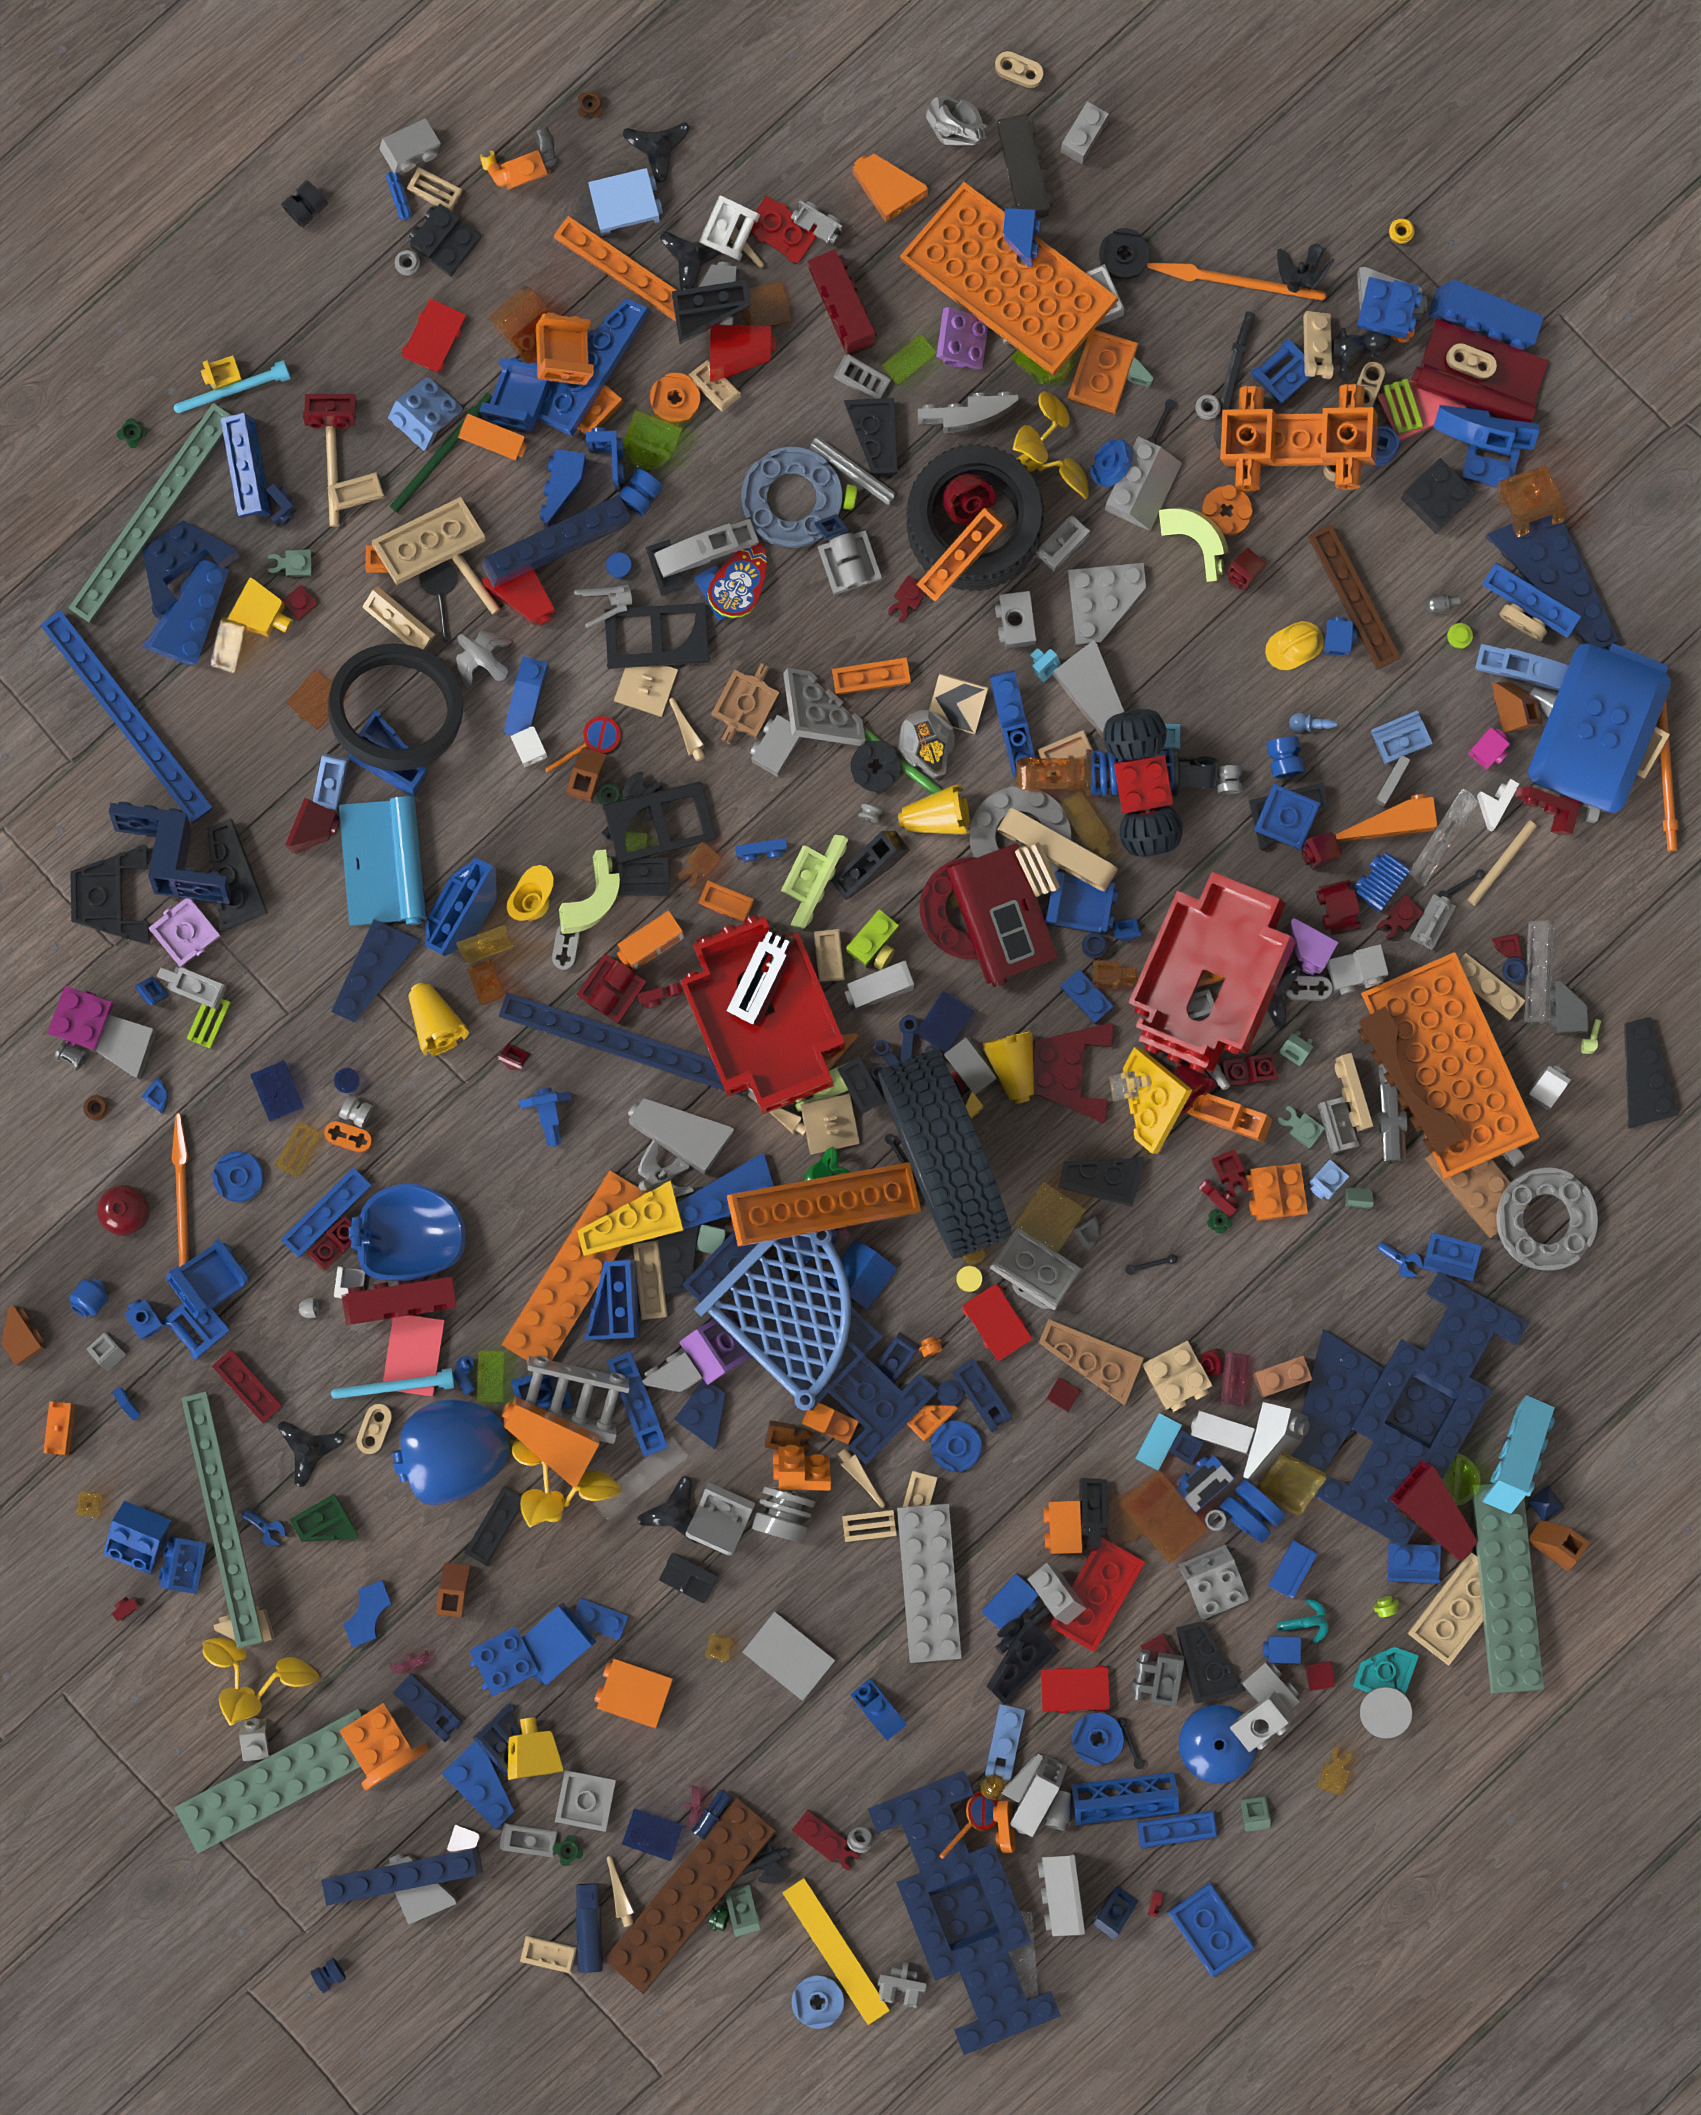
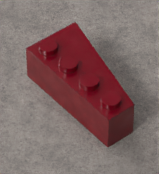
(842, 302)
(399, 1300)

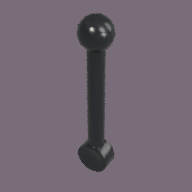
(1169, 405)
(1480, 874)
(889, 1139)
(1130, 1269)
(1138, 1763)

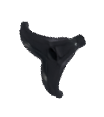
(657, 146)
(689, 257)
(1277, 1006)
(307, 1449)
(674, 1511)

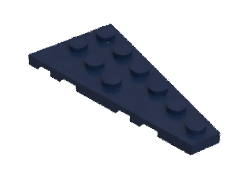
(1554, 566)
(1334, 1399)

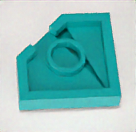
(1386, 1669)

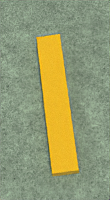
(835, 1951)

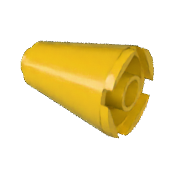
(937, 813)
(435, 1020)
(1013, 1064)

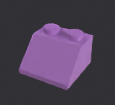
(1311, 948)
(714, 1350)

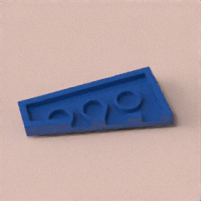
(711, 1201)

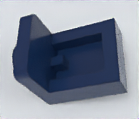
(281, 498)

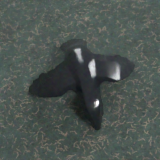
(1304, 275)

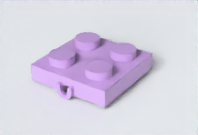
(184, 932)

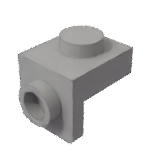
(254, 1739)

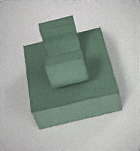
(1296, 1048)

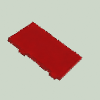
(780, 231)
(434, 336)
(996, 1322)
(1075, 1689)

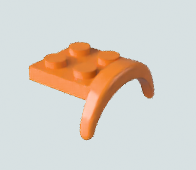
(380, 1745)

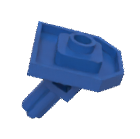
(548, 1114)

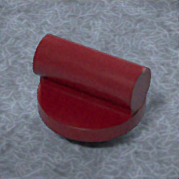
(1212, 1362)

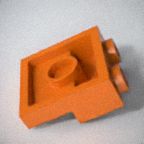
(1277, 1192)
(799, 1471)

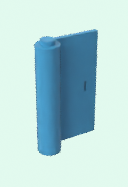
(389, 860)

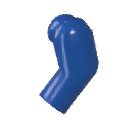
(462, 1373)

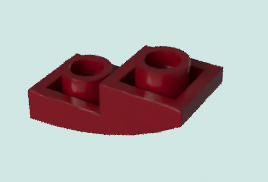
(1249, 1069)
(332, 1245)

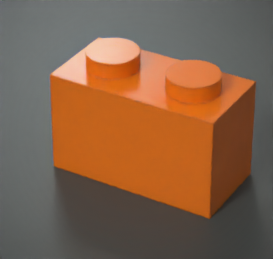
(1064, 1527)

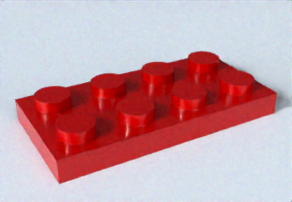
(1102, 1589)

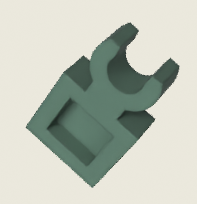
(297, 563)
(1304, 1129)

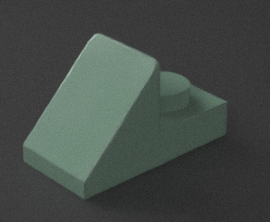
(742, 1910)

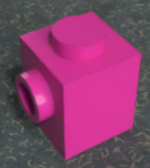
(1490, 748)

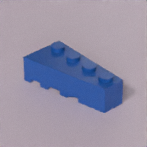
(1485, 314)

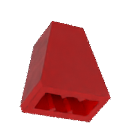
(738, 349)
(525, 597)

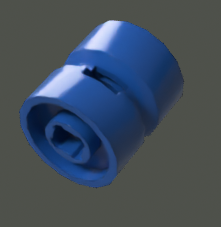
(1386, 445)
(641, 490)
(1285, 757)

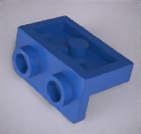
(182, 1565)

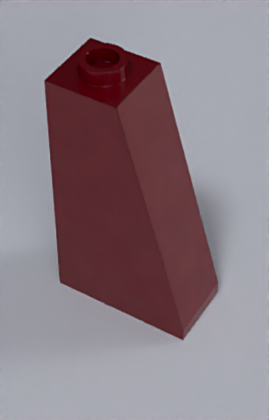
(1432, 1508)

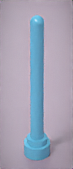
(277, 372)
(442, 1379)

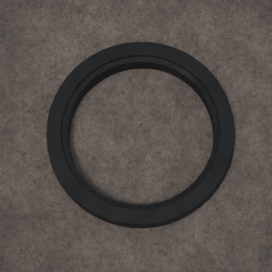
(395, 655)

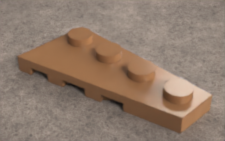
(1098, 1361)

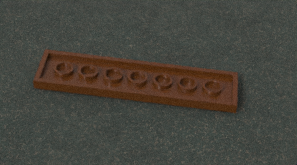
(690, 1895)

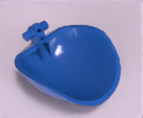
(407, 1233)
(450, 1450)

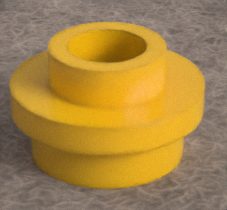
(1404, 224)

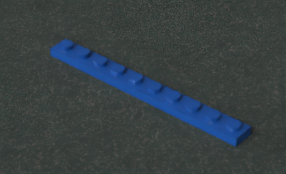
(126, 716)

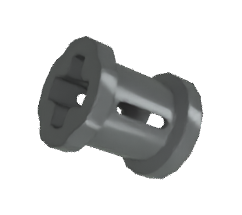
(71, 1055)

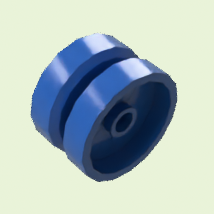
(1255, 1508)

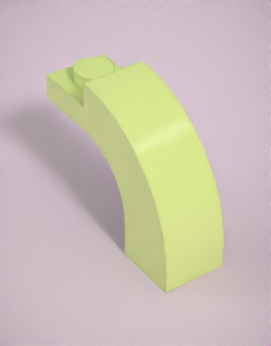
(1203, 530)
(587, 913)

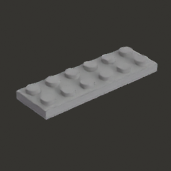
(929, 1583)

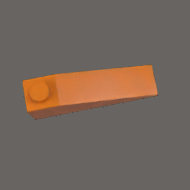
(962, 553)
(1405, 818)

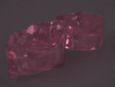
(410, 1664)
(695, 1806)

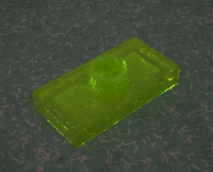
(909, 360)
(490, 1376)

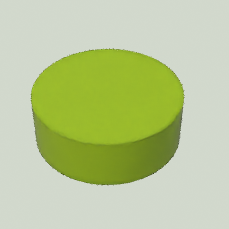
(849, 497)

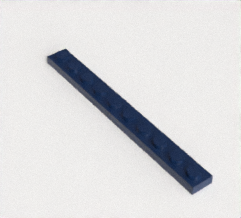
(611, 1040)

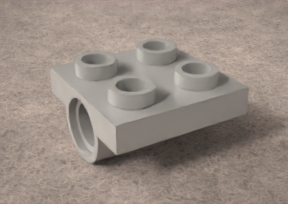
(849, 562)

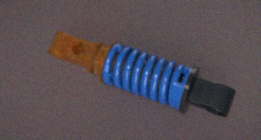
(1097, 774)

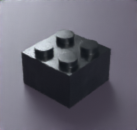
(1437, 495)

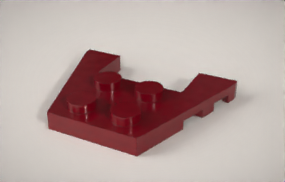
(1060, 1067)

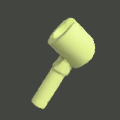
(1590, 1045)

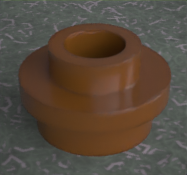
(88, 1107)

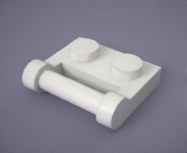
(722, 224)

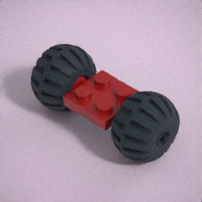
(1143, 782)

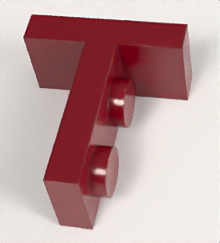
(1562, 807)

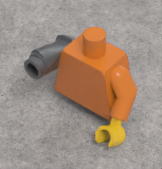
(524, 168)

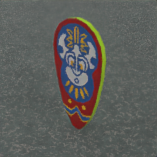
(739, 582)

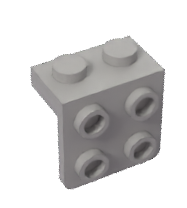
(720, 1519)

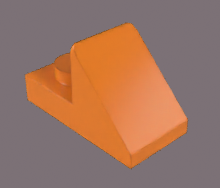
(830, 1423)

